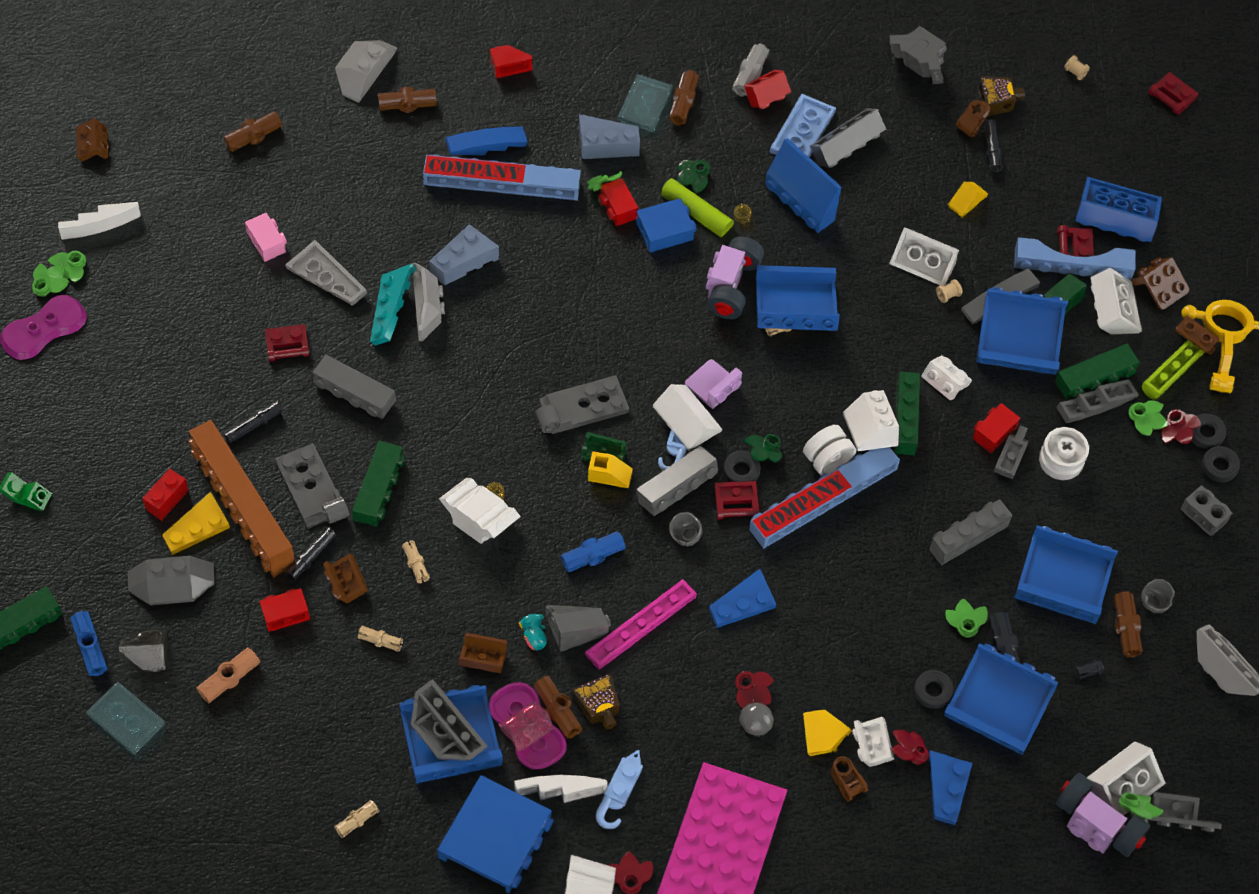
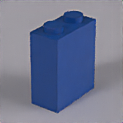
(665, 225)

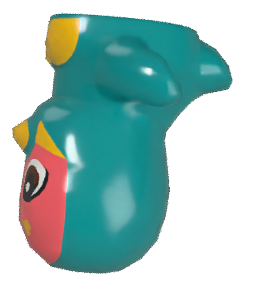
(534, 632)

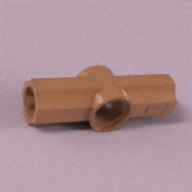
(218, 684)

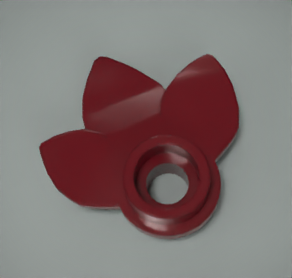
(1181, 429)
(756, 690)
(910, 747)
(632, 871)

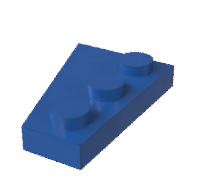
(743, 601)
(948, 785)

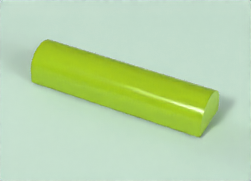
(697, 207)
(1171, 370)

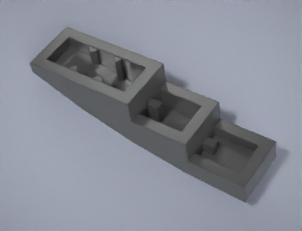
(1023, 281)
(1097, 401)

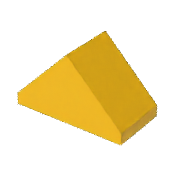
(967, 198)

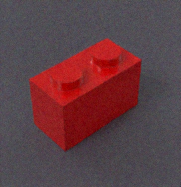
(767, 89)
(618, 201)
(996, 427)
(165, 494)
(284, 609)

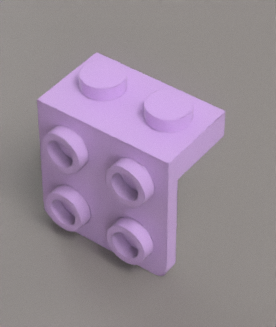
(713, 383)

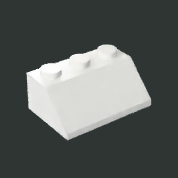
(1115, 303)
(872, 422)
(1128, 772)

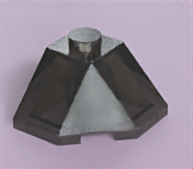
(147, 649)

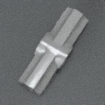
(750, 68)

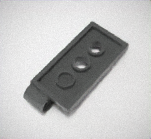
(562, 411)
(314, 504)

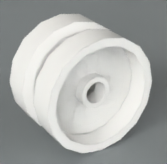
(829, 449)
(1064, 453)

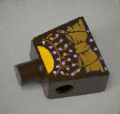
(999, 93)
(598, 701)

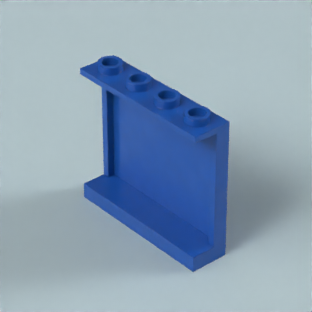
(796, 298)
(1021, 331)
(1066, 574)
(1001, 698)
(475, 709)
(496, 833)

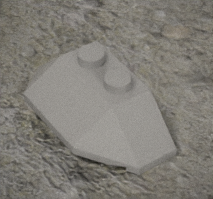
(362, 66)
(427, 301)
(1225, 663)

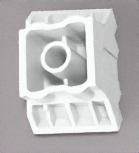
(478, 510)
(589, 877)

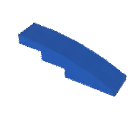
(485, 140)

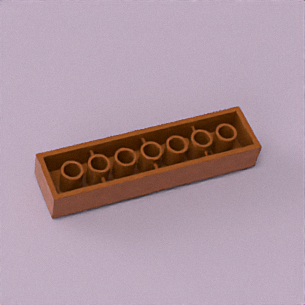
(242, 499)

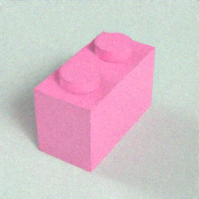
(266, 237)

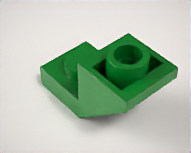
(29, 495)

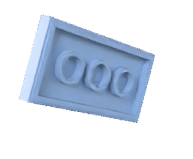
(805, 124)

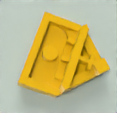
(823, 732)

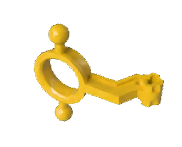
(1221, 380)

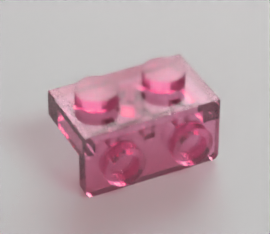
(527, 726)

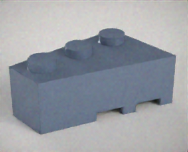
(607, 138)
(464, 253)

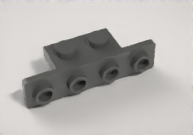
(1179, 810)

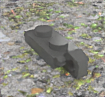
(1012, 454)

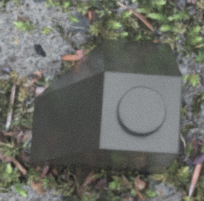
(576, 625)

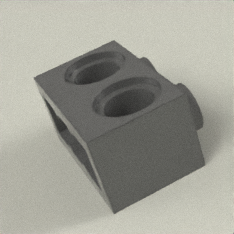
(1202, 513)

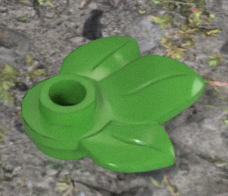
(595, 183)
(72, 269)
(50, 278)
(1150, 417)
(966, 616)
(1139, 805)

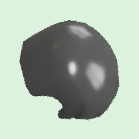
(685, 529)
(1157, 596)
(756, 719)

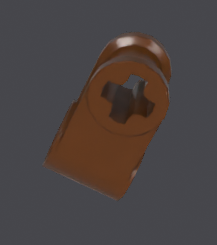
(972, 119)
(850, 782)

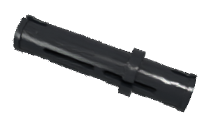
(993, 152)
(261, 417)
(304, 560)

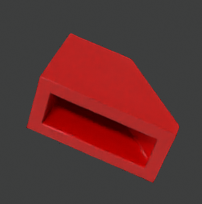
(509, 61)

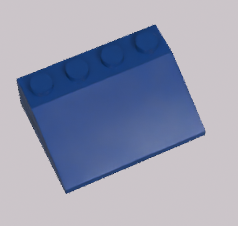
(803, 186)
(1119, 209)

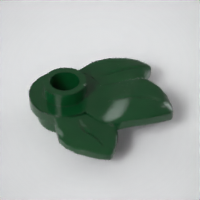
(691, 175)
(765, 447)

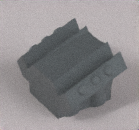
(920, 52)

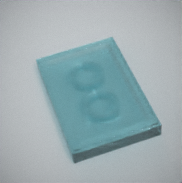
(645, 102)
(125, 718)

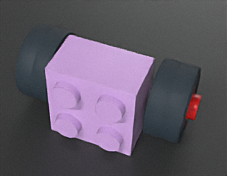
(726, 273)
(1097, 820)

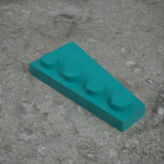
(389, 303)

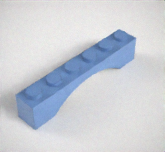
(1037, 256)

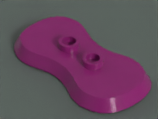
(28, 336)
(511, 700)

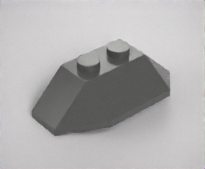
(170, 579)
(443, 725)

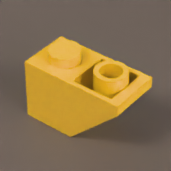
(609, 470)

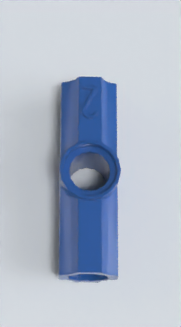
(593, 551)
(91, 654)

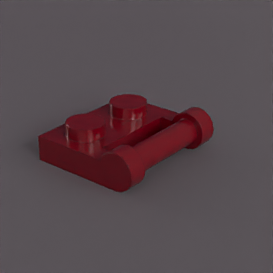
(1174, 89)
(1081, 241)
(285, 338)
(736, 493)

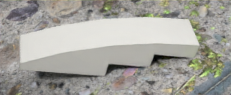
(105, 219)
(568, 786)

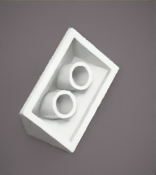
(924, 257)
(686, 416)

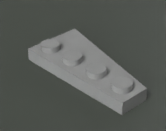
(324, 271)

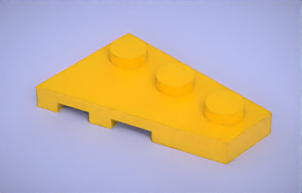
(196, 525)

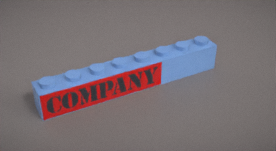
(501, 177)
(822, 495)

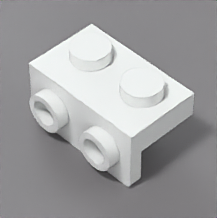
(946, 377)
(873, 741)

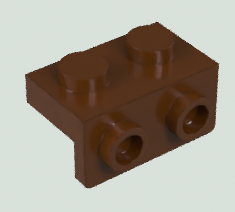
(92, 140)
(1197, 335)
(345, 578)
(483, 653)

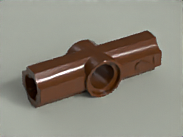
(684, 97)
(407, 99)
(252, 131)
(1128, 624)
(558, 707)

